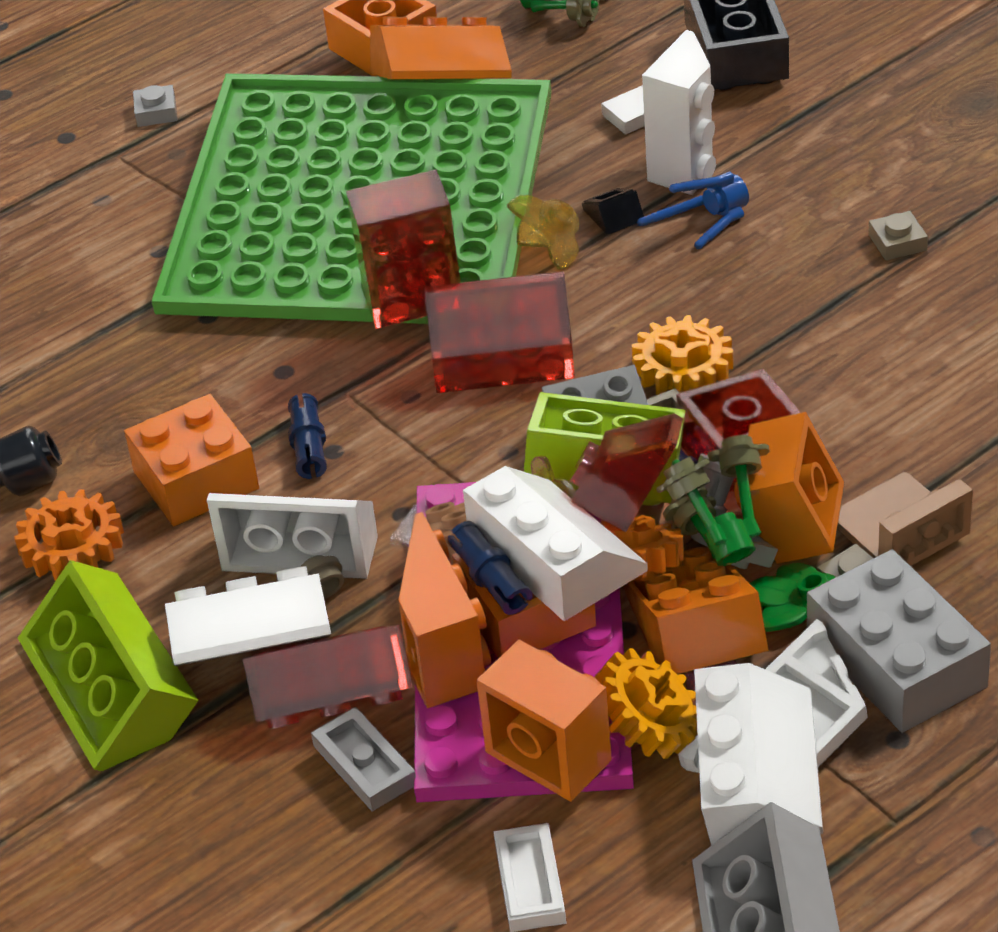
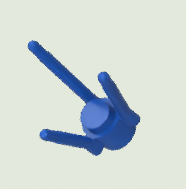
(723, 196)

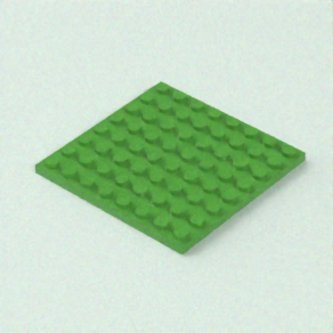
(269, 198)

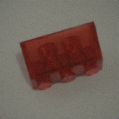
(500, 332)
(327, 675)

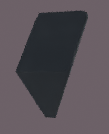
(614, 209)

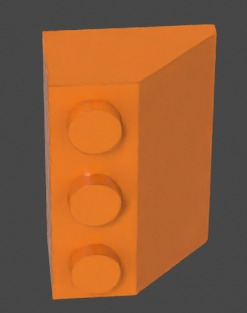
(438, 49)

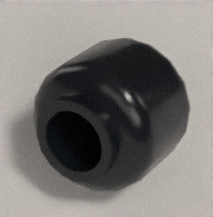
(28, 460)

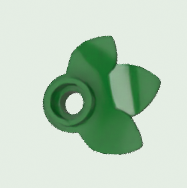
(786, 594)

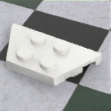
(835, 700)

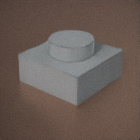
(155, 105)

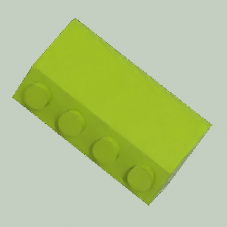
(105, 666)

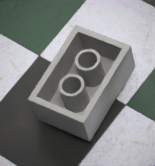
(900, 640)

